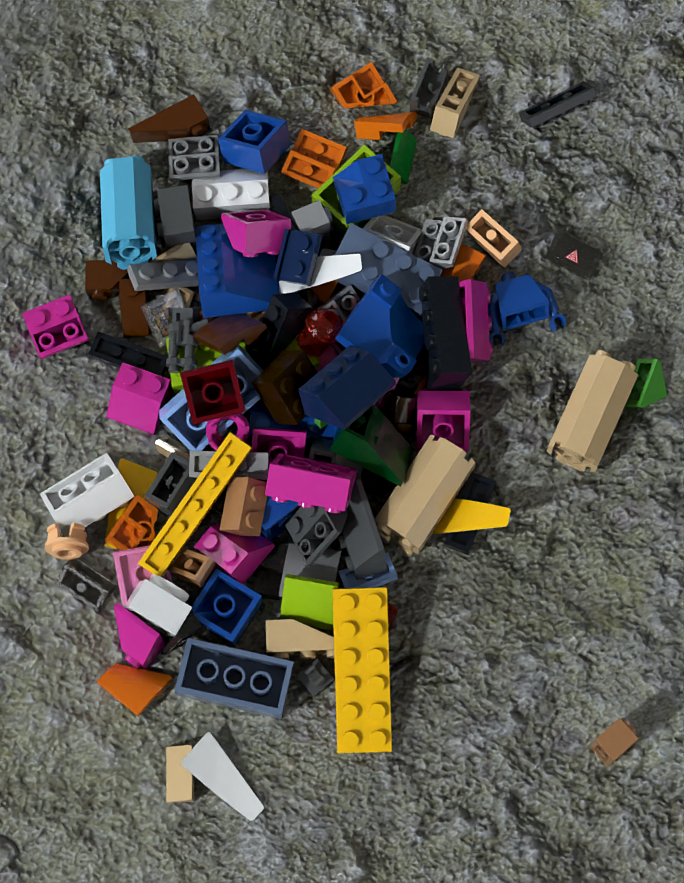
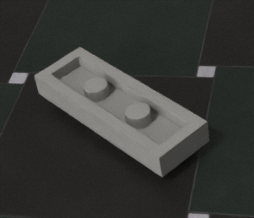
(163, 275)
(254, 466)

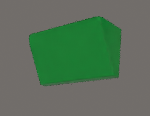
(403, 155)

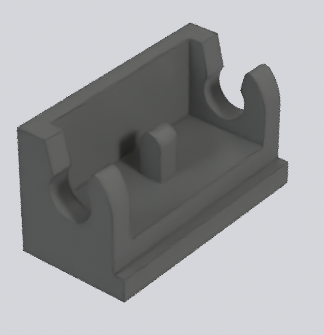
(429, 88)

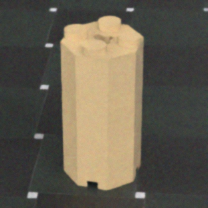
(593, 411)
(424, 496)

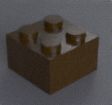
(280, 385)

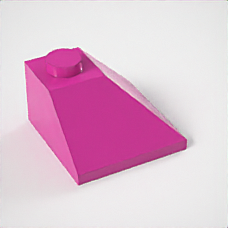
(278, 441)
(137, 638)

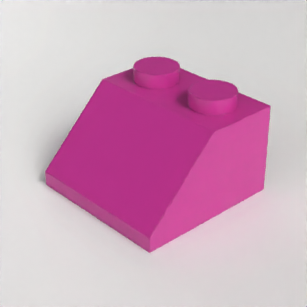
(255, 231)
(138, 398)
(444, 416)
(233, 553)

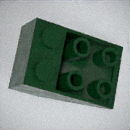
(374, 446)

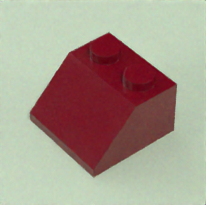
(212, 391)

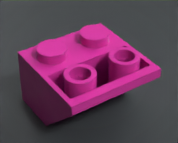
(55, 326)

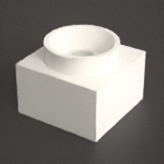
(159, 604)

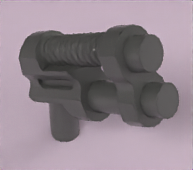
(182, 337)

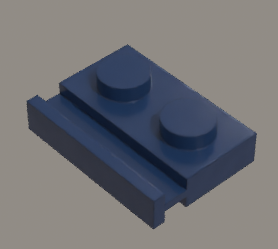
(297, 257)

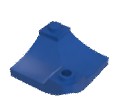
(385, 328)

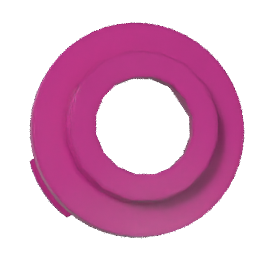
(214, 436)

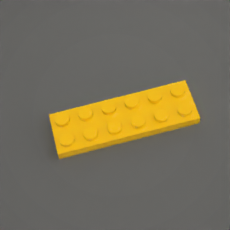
(362, 670)

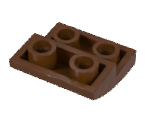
(228, 330)

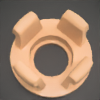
(67, 547)

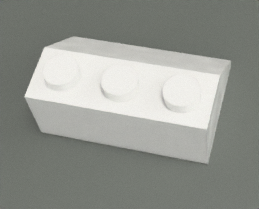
(231, 192)
(87, 494)

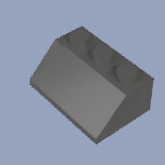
(362, 537)

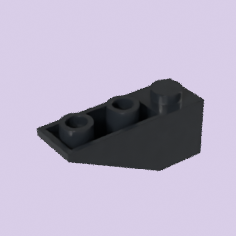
(284, 321)

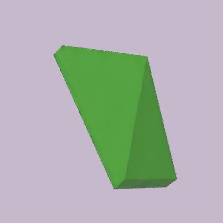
(648, 385)

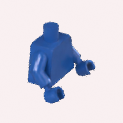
(521, 302)

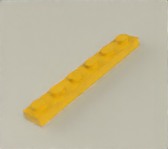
(195, 505)

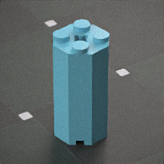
(127, 211)

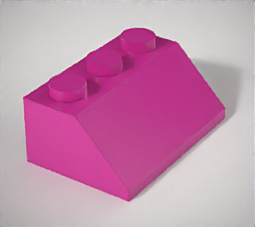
(477, 321)
(310, 483)

